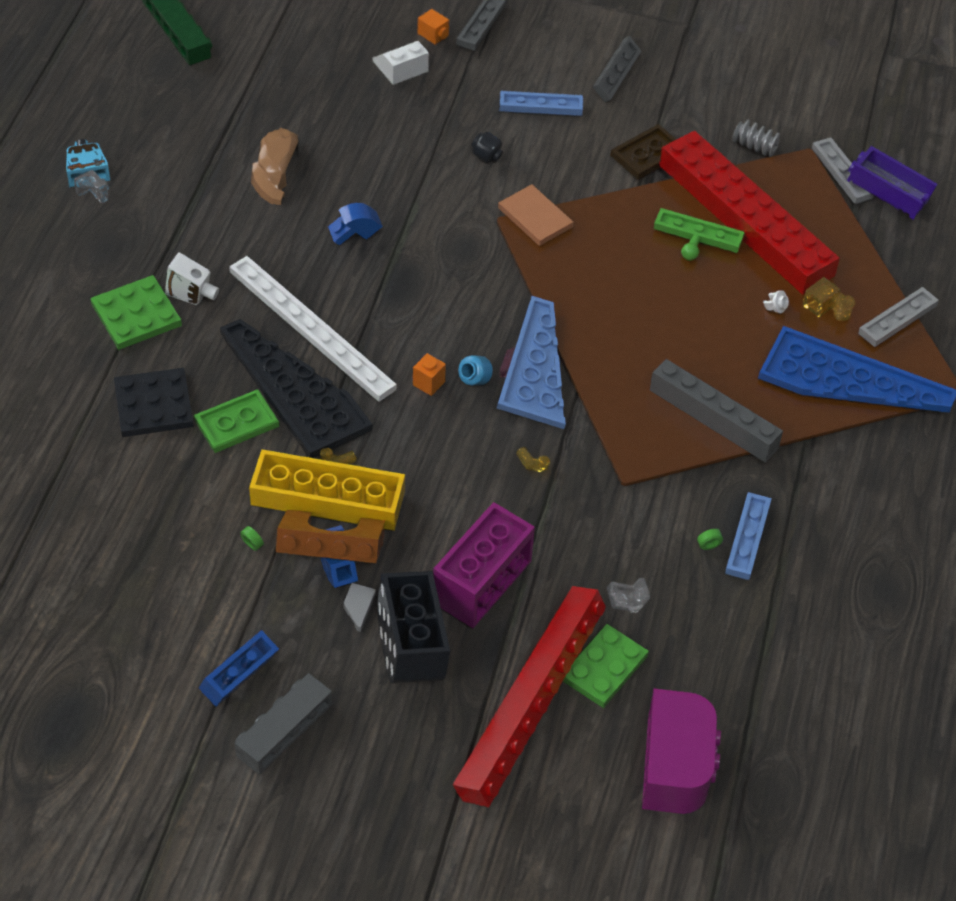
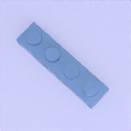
(541, 103)
(748, 536)

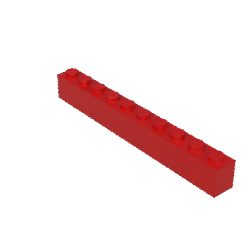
(529, 697)

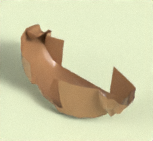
(269, 172)

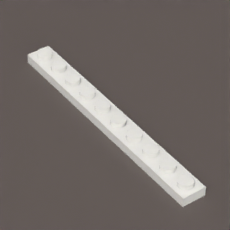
(313, 329)

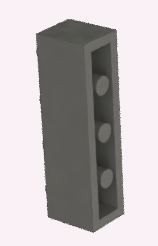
(283, 723)

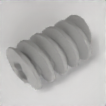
(756, 138)

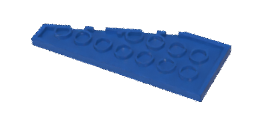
(833, 372)

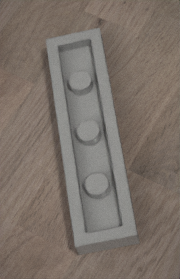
(838, 166)
(898, 316)

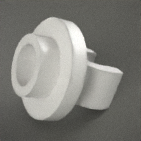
(778, 302)

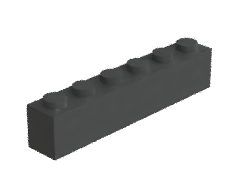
(716, 410)

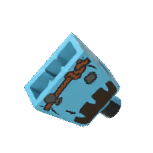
(84, 158)

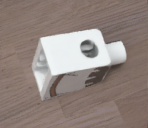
(189, 281)

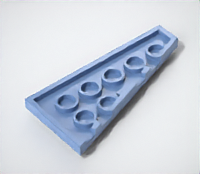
(534, 373)

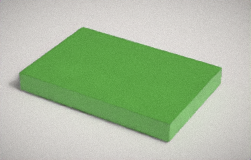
(236, 421)

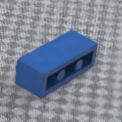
(238, 668)

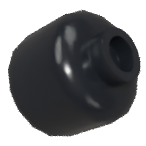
(487, 147)

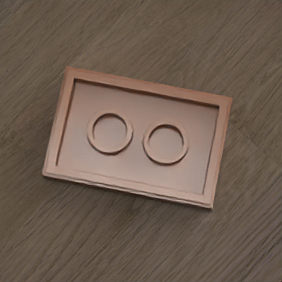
(535, 215)

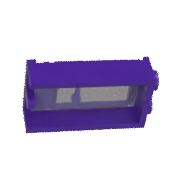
(891, 181)

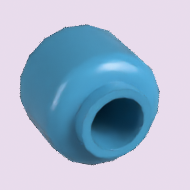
(475, 370)

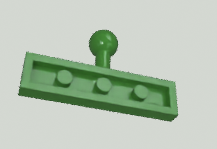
(698, 231)

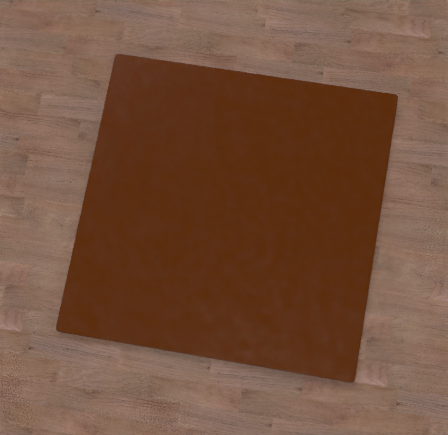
(635, 301)

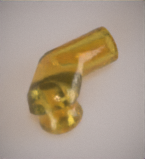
(347, 458)

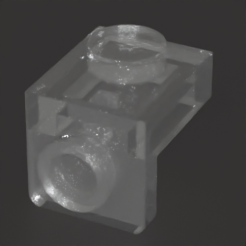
(92, 182)
(628, 596)

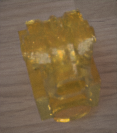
(826, 296)

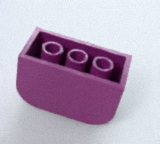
(679, 752)

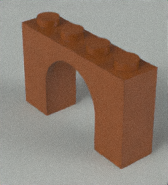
(359, 544)

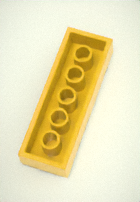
(326, 488)

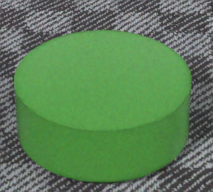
(251, 538)
(710, 539)

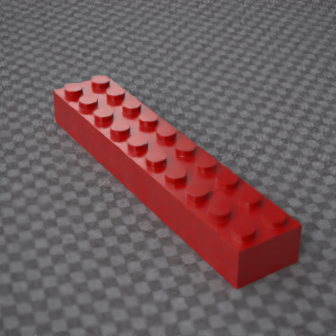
(747, 208)

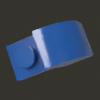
(355, 219)
(337, 570)

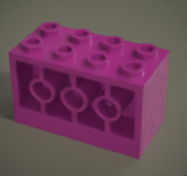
(483, 564)

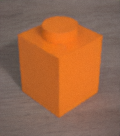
(433, 26)
(429, 374)

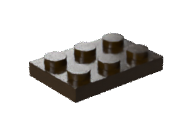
(643, 152)

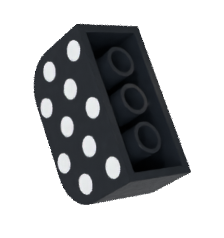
(412, 627)

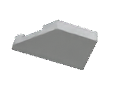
(359, 603)

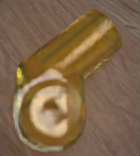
(530, 463)

